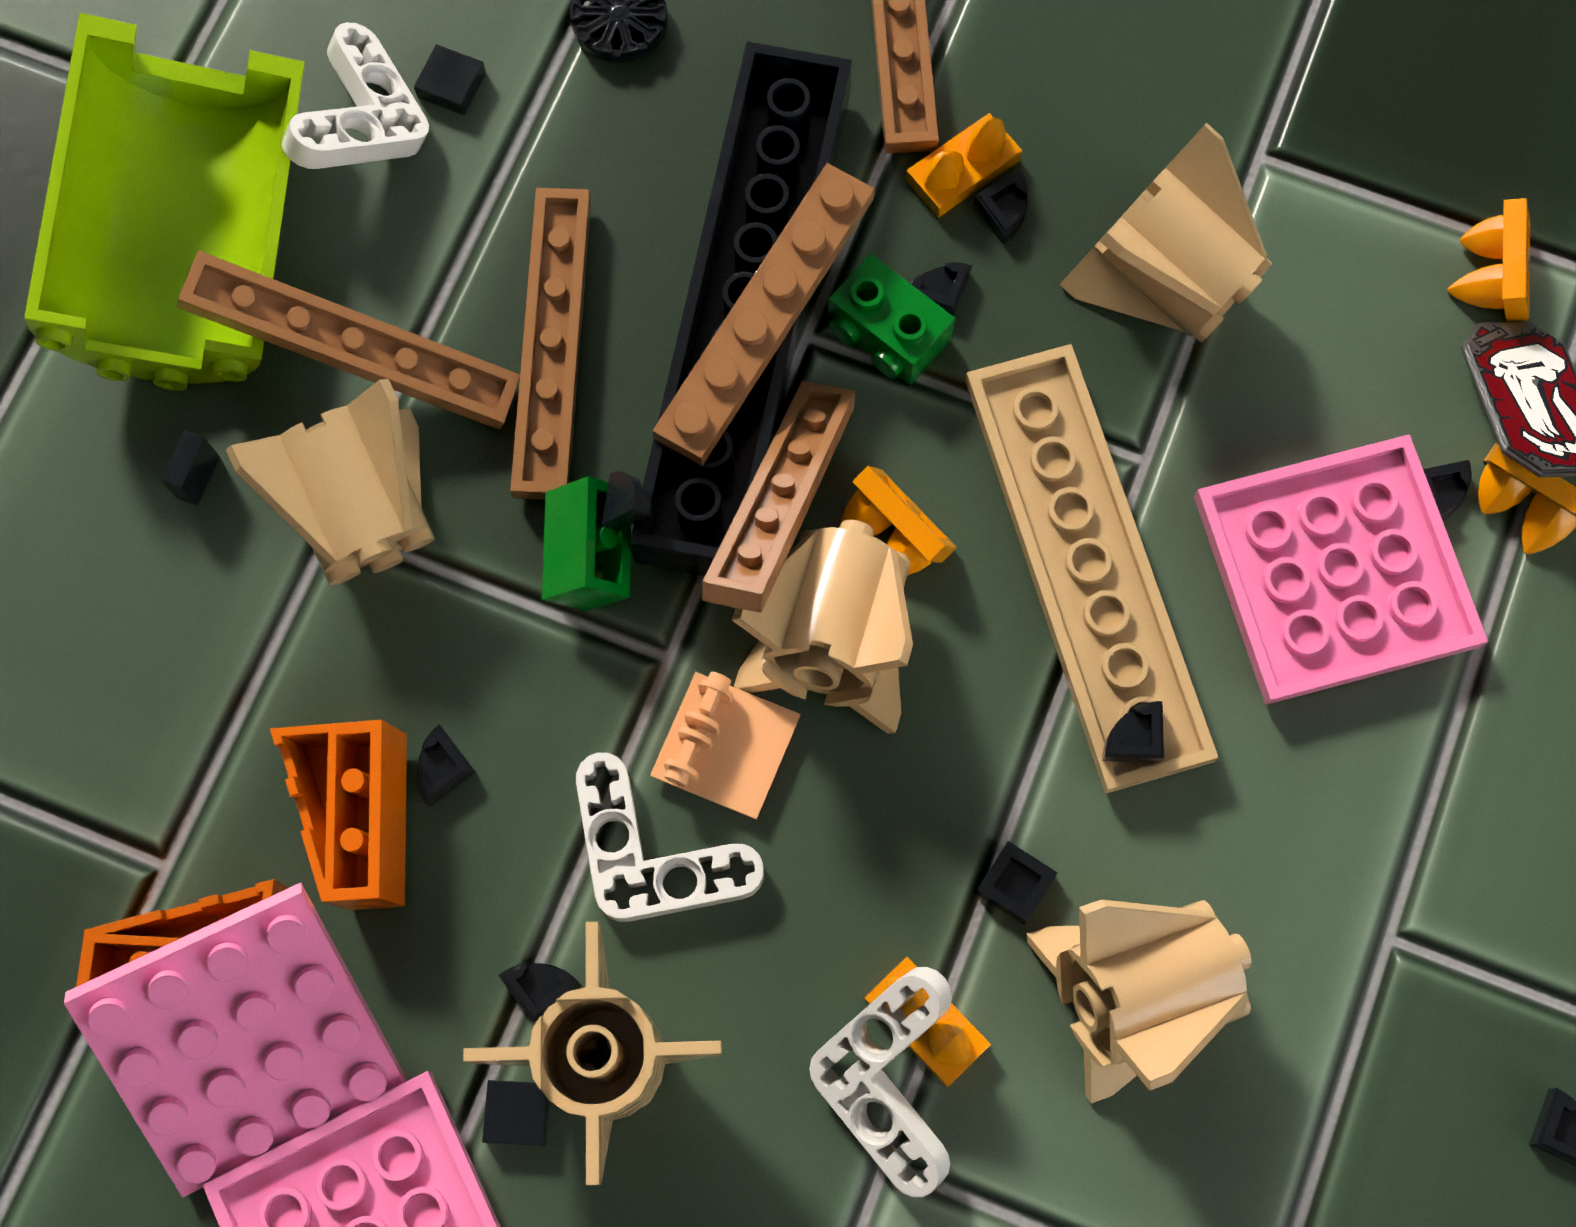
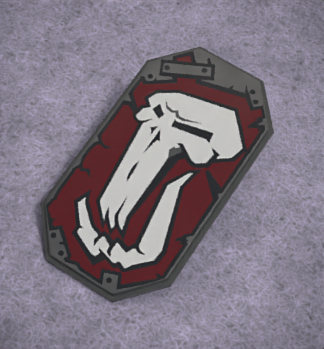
(1526, 393)

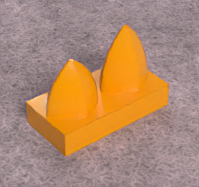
(963, 165)
(1504, 284)
(883, 503)
(1551, 511)
(949, 1043)

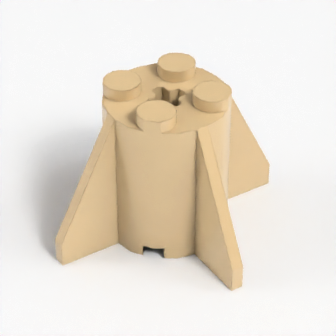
(1179, 247)
(345, 483)
(834, 624)
(1145, 987)
(573, 1031)

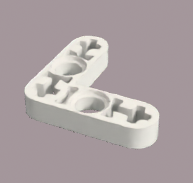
(390, 122)
(630, 863)
(868, 1083)

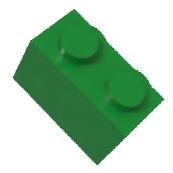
(889, 320)
(581, 557)

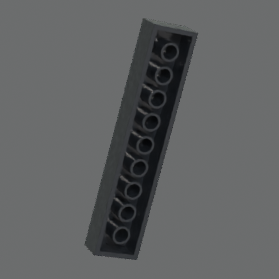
(775, 145)

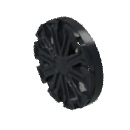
(619, 22)

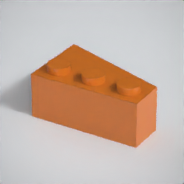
(351, 808)
(131, 938)

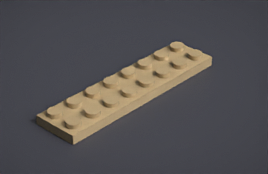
(1087, 560)

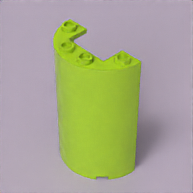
(140, 180)

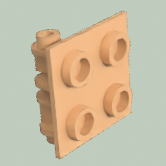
(725, 744)

